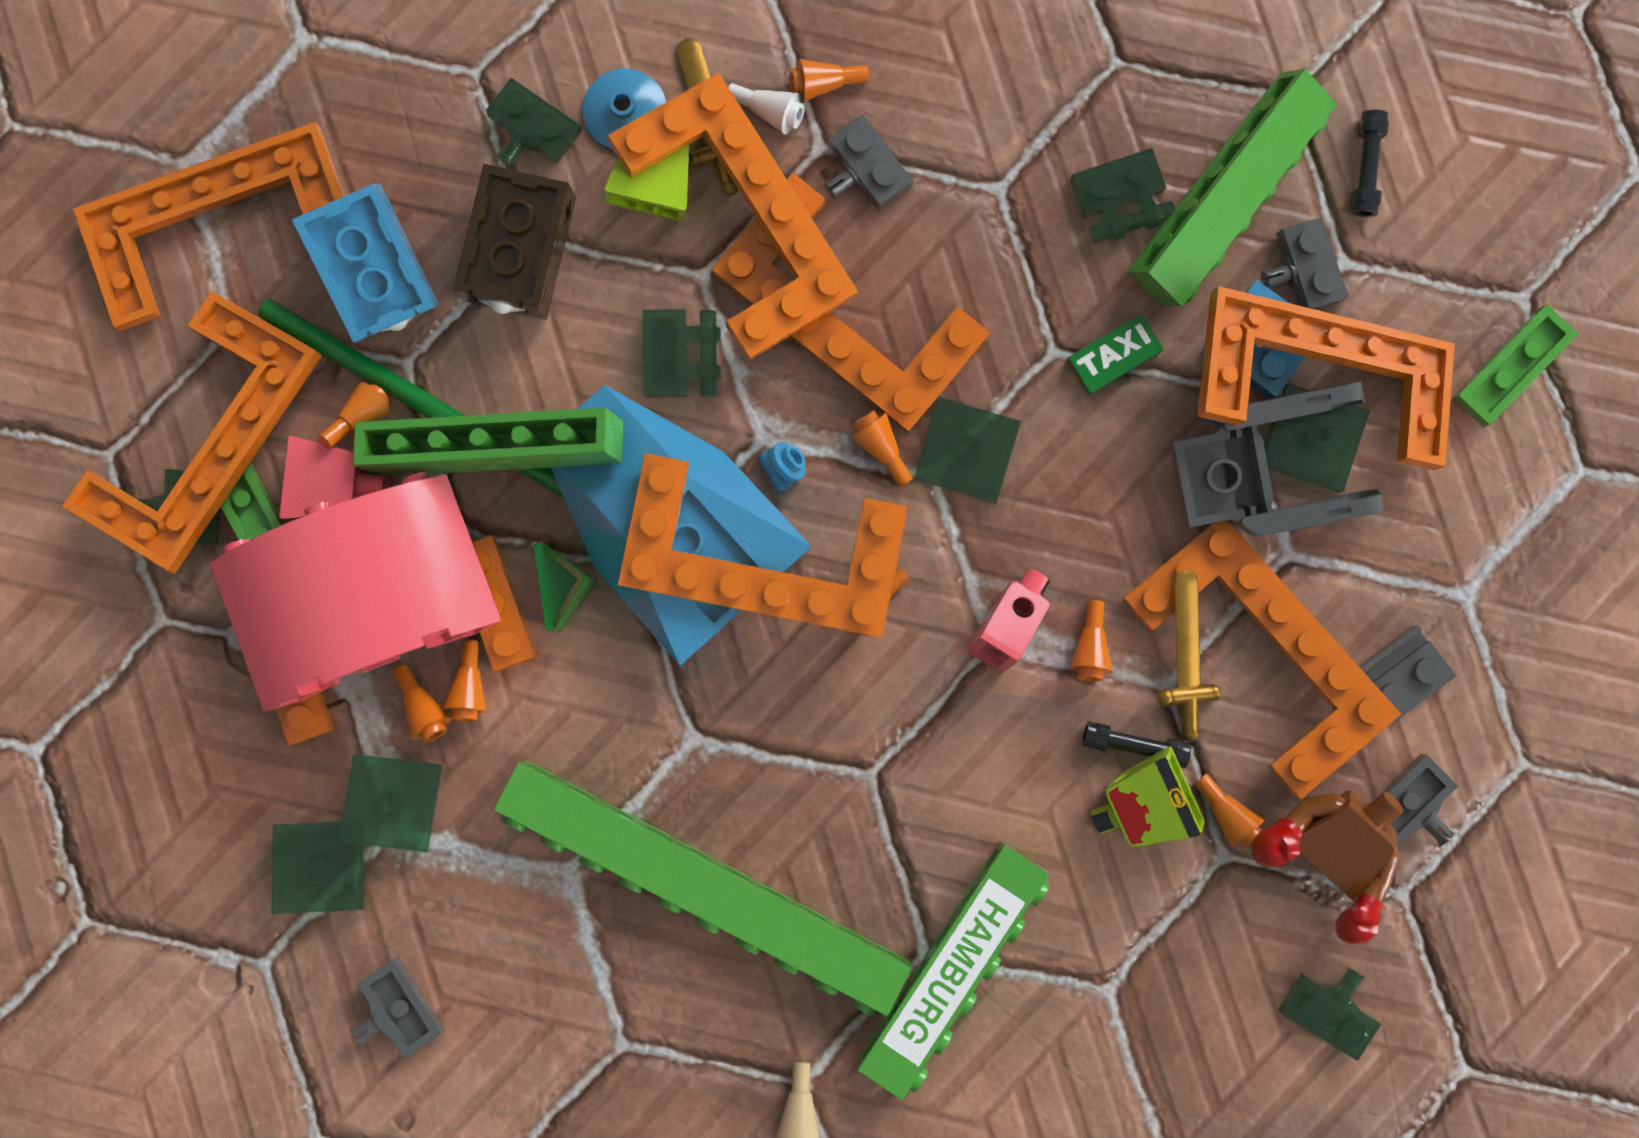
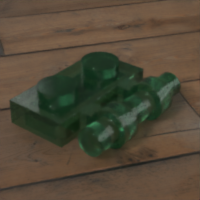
(1117, 184)
(665, 353)

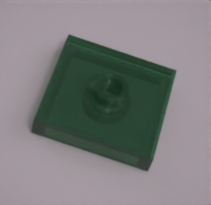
(1316, 445)
(967, 450)
(390, 803)
(315, 869)

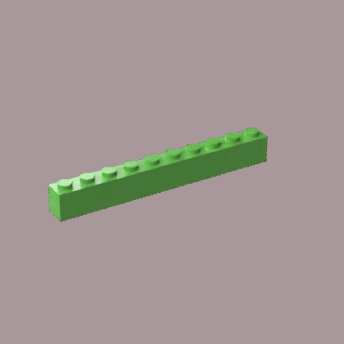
(704, 887)

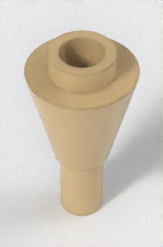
(799, 1112)

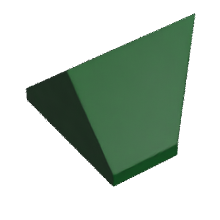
(561, 586)

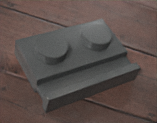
(1408, 670)

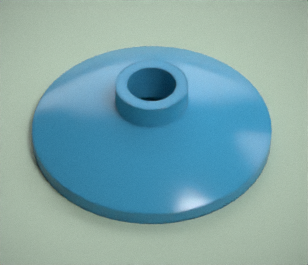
(601, 98)

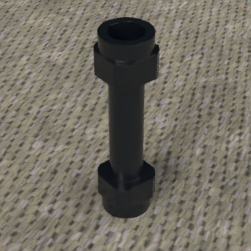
(1372, 129)
(1101, 736)

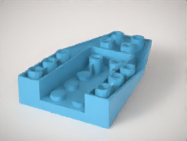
(718, 519)

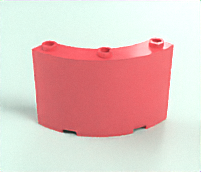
(353, 588)

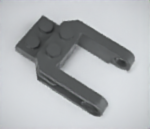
(1229, 478)

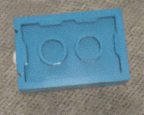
(366, 262)

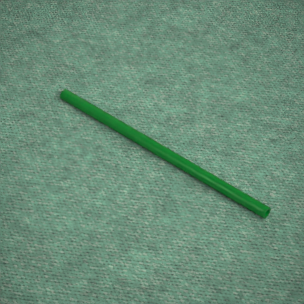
(375, 374)

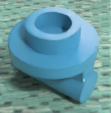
(783, 465)

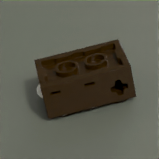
(514, 242)

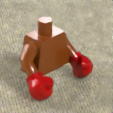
(1348, 845)

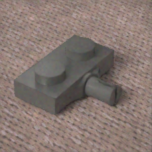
(866, 164)
(1308, 266)
(1421, 793)
(397, 1009)

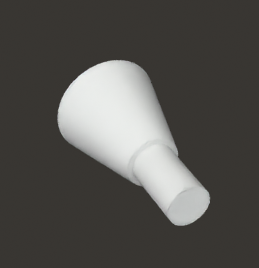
(777, 108)

